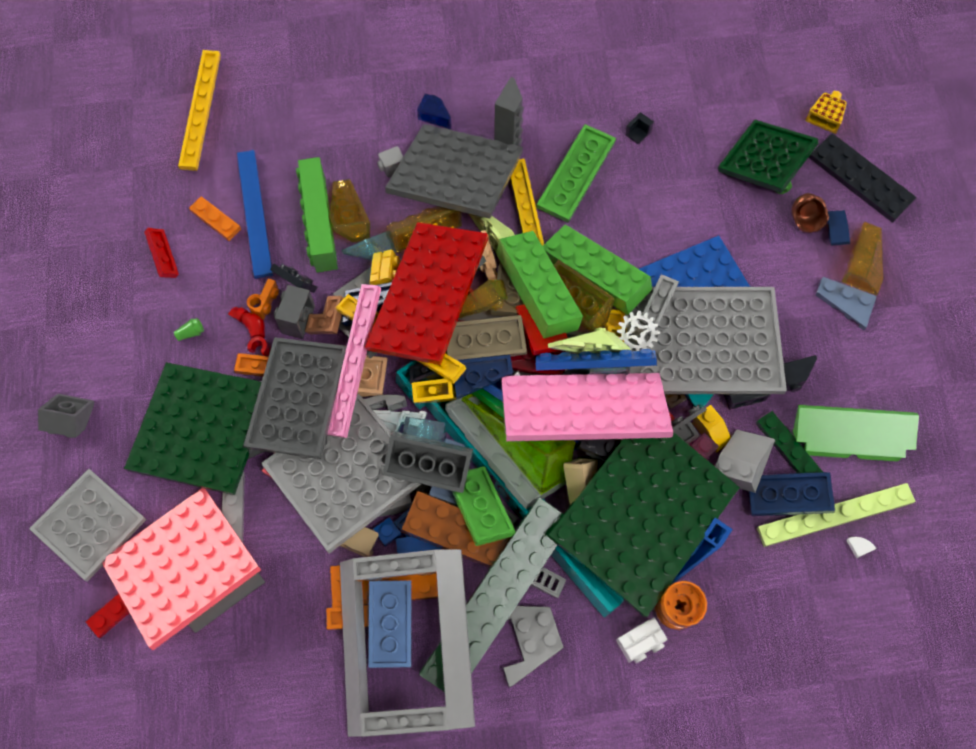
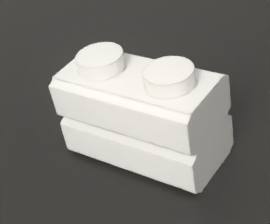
(642, 640)

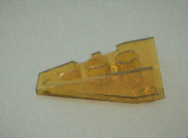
(485, 298)

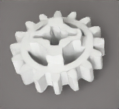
(636, 323)

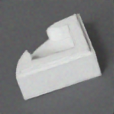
(860, 546)

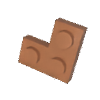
(328, 321)

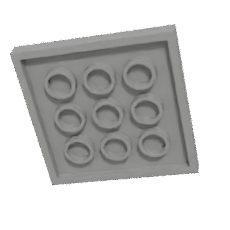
(87, 524)

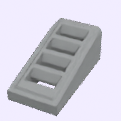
(540, 586)

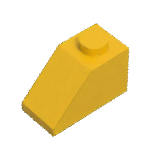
(433, 391)
(713, 425)

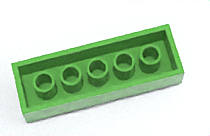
(316, 215)
(600, 266)
(539, 284)

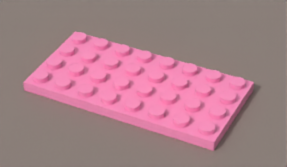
(585, 407)

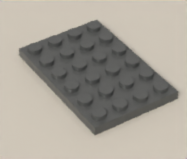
(296, 398)

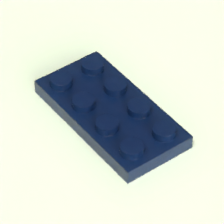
(793, 495)

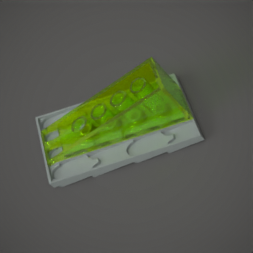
(524, 466)

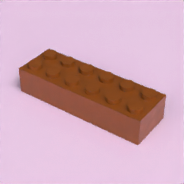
(446, 529)

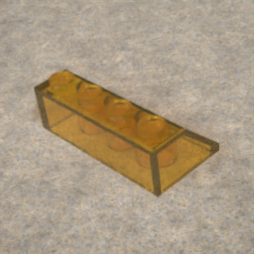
(402, 230)
(591, 300)

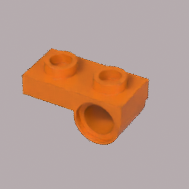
(266, 298)

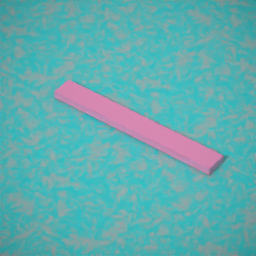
(354, 361)

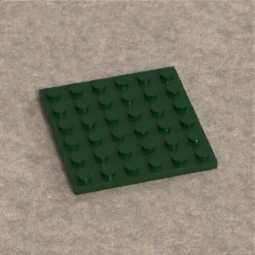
(196, 429)

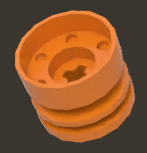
(692, 604)

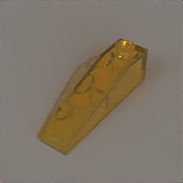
(347, 212)
(866, 261)

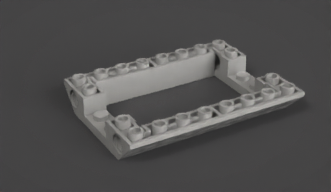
(454, 640)

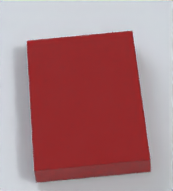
(535, 339)

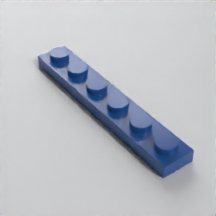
(604, 359)

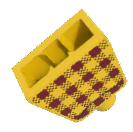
(828, 112)

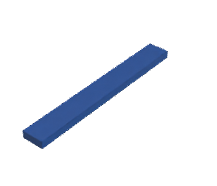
(254, 214)

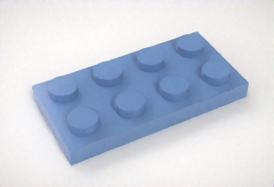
(390, 624)

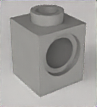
(389, 160)

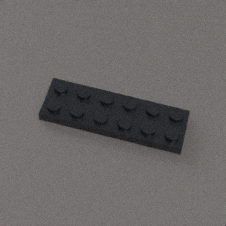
(862, 177)

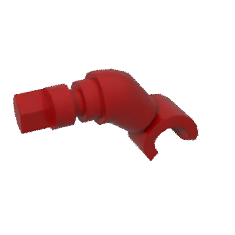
(256, 329)

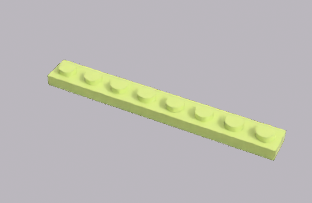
(844, 512)

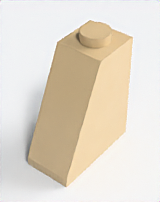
(578, 474)

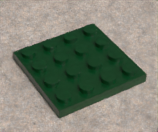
(768, 155)

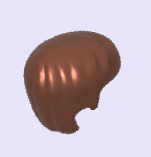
(810, 213)

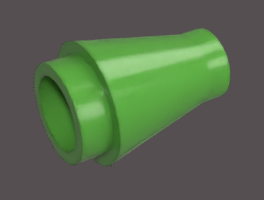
(189, 329)

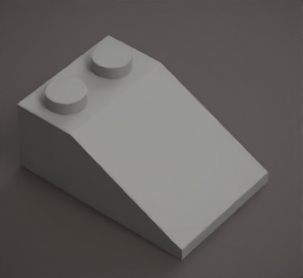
(745, 459)

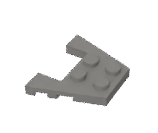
(537, 640)

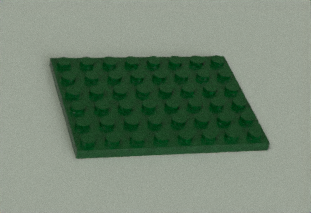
(643, 516)

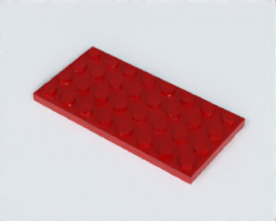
(427, 293)

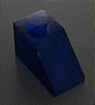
(434, 111)

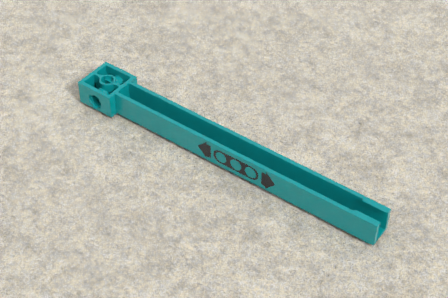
(595, 590)

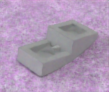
(392, 402)

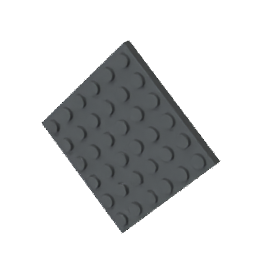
(455, 170)

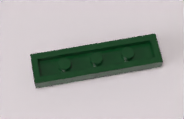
(787, 444)

